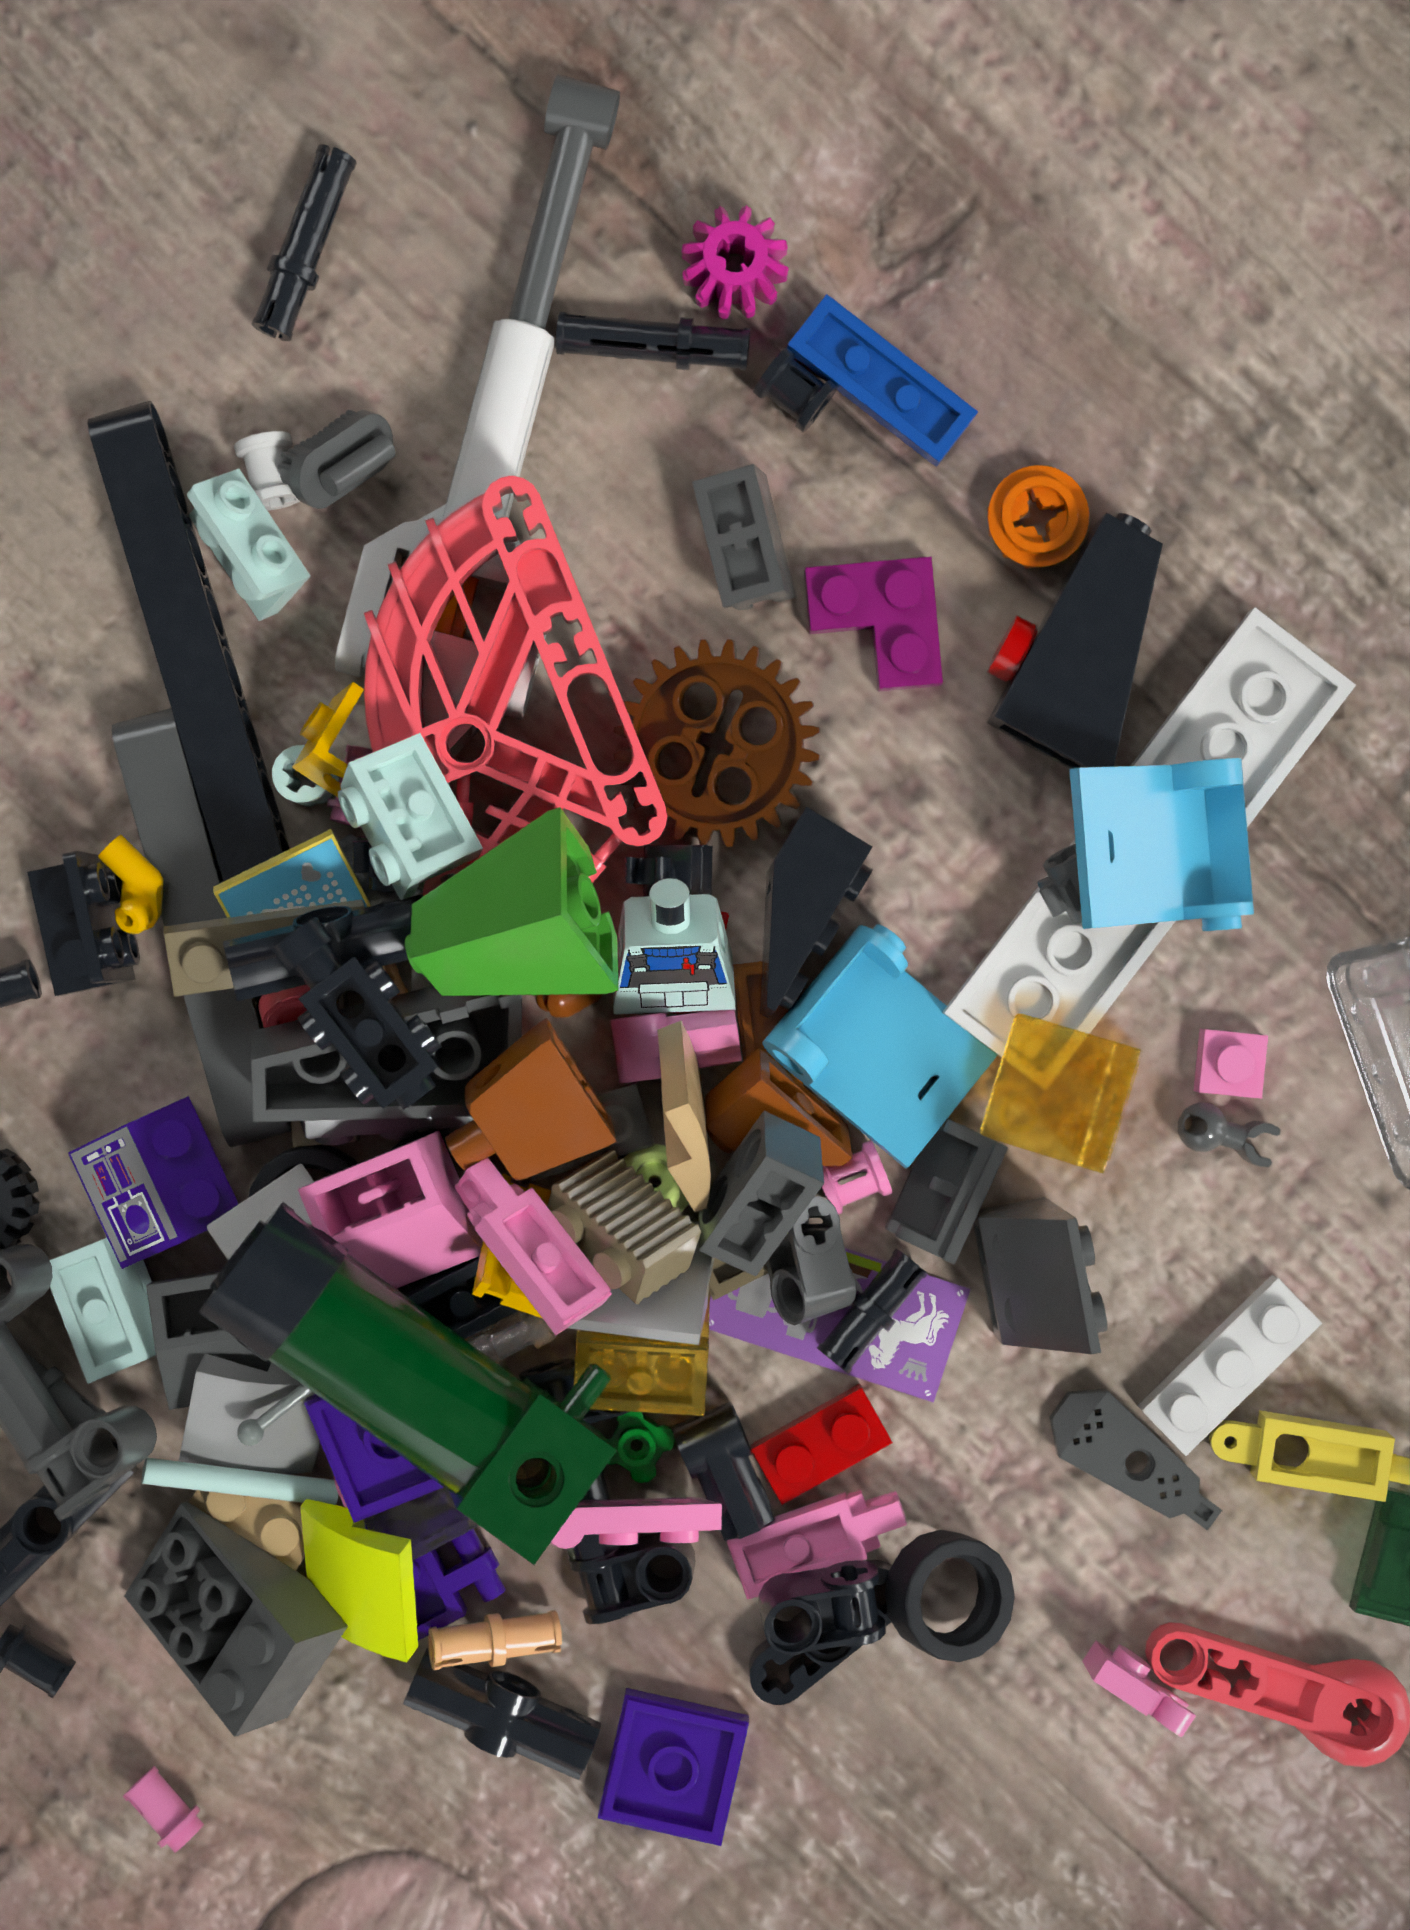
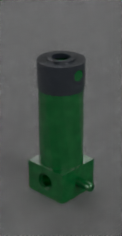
(412, 1380)

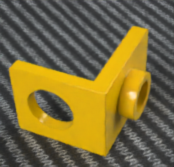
(321, 731)

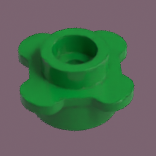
(655, 1441)

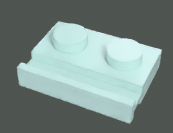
(103, 1309)

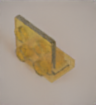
(1061, 1092)
(647, 1372)

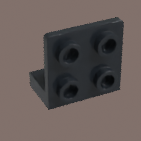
(78, 924)

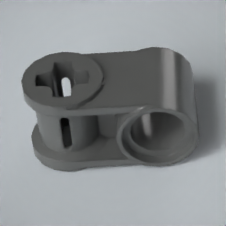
(811, 1267)

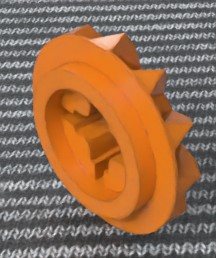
(1050, 490)

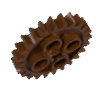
(771, 766)

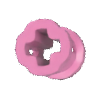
(863, 1161)

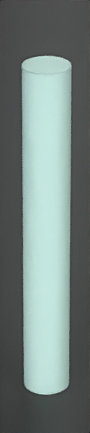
(237, 1481)

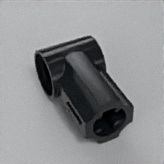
(718, 1455)

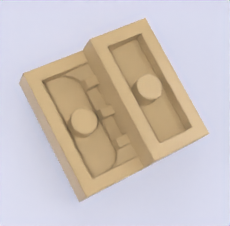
(684, 1115)

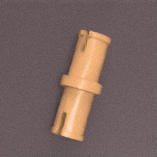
(494, 1640)

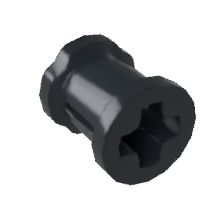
(795, 389)

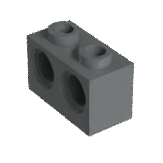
(761, 1193)

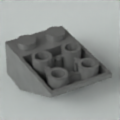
(1038, 1277)
(234, 1619)

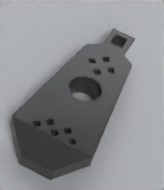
(1113, 1442)

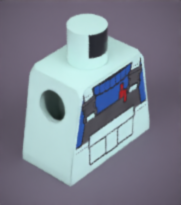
(673, 953)

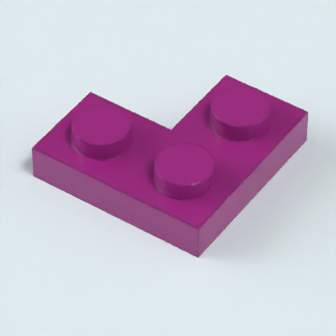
(894, 602)

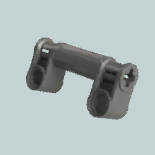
(71, 1463)

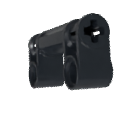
(614, 1576)

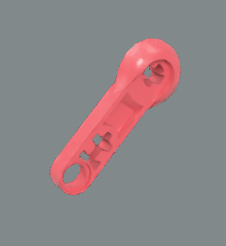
(1295, 1693)

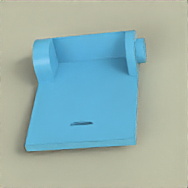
(1162, 844)
(872, 1042)

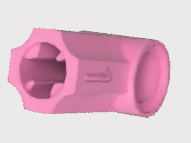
(637, 1047)

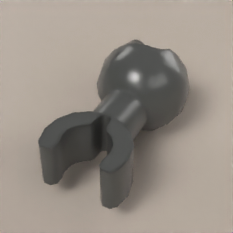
(1212, 1129)

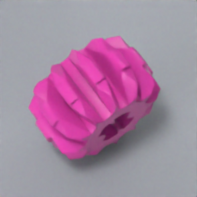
(712, 252)

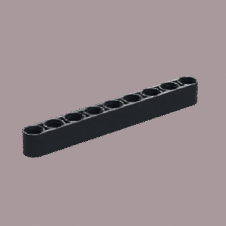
(188, 637)

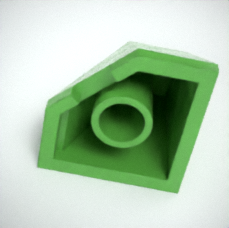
(518, 920)

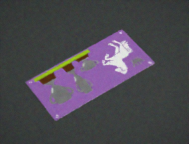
(903, 1359)

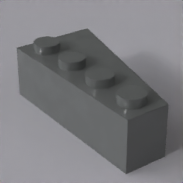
(305, 1084)

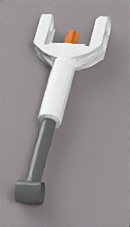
(508, 385)

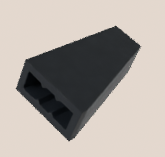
(1084, 658)

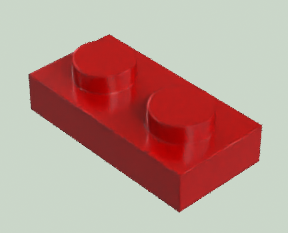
(820, 1444)

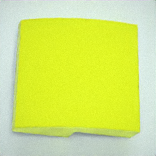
(363, 1579)

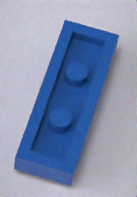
(882, 380)

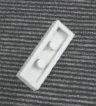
(1229, 1364)

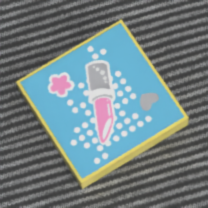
(297, 878)

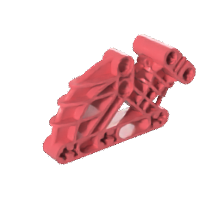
(536, 593)

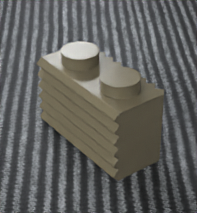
(624, 1226)

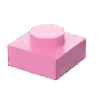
(1230, 1063)

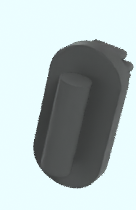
(338, 458)

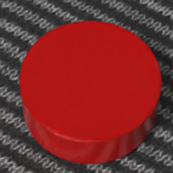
(1012, 649)

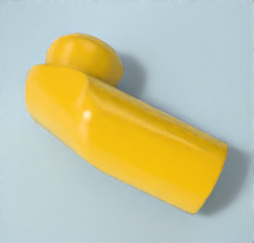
(141, 886)

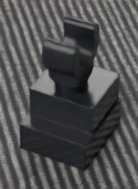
(682, 862)

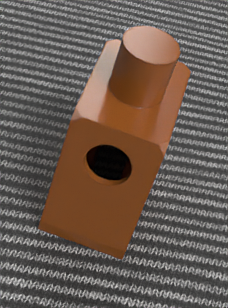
(531, 1109)

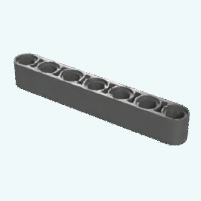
(182, 851)

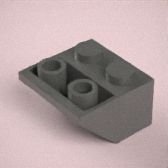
(185, 1335)

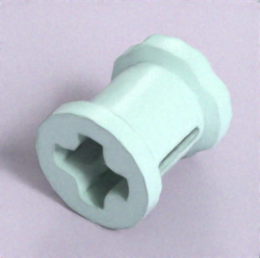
(288, 784)

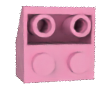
(397, 1212)

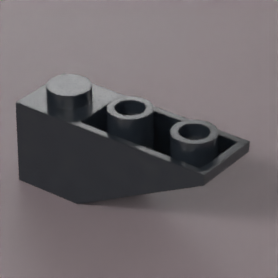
(802, 892)

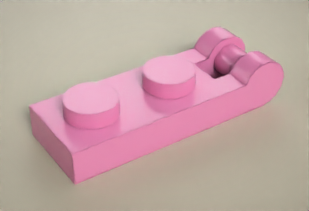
(622, 1519)

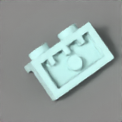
(246, 542)
(407, 815)

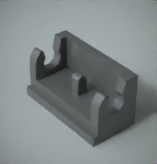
(743, 538)
(946, 1190)

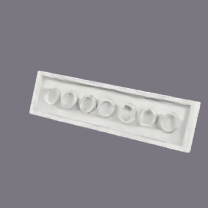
(1253, 702)

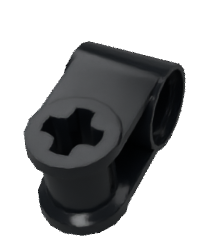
(827, 1607)

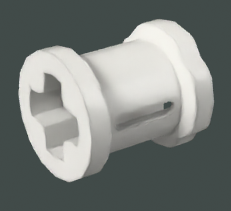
(261, 457)

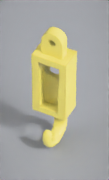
(1338, 1461)

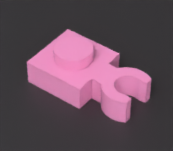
(1128, 1679)

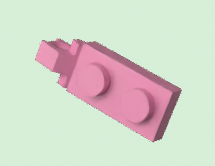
(532, 1247)
(815, 1537)

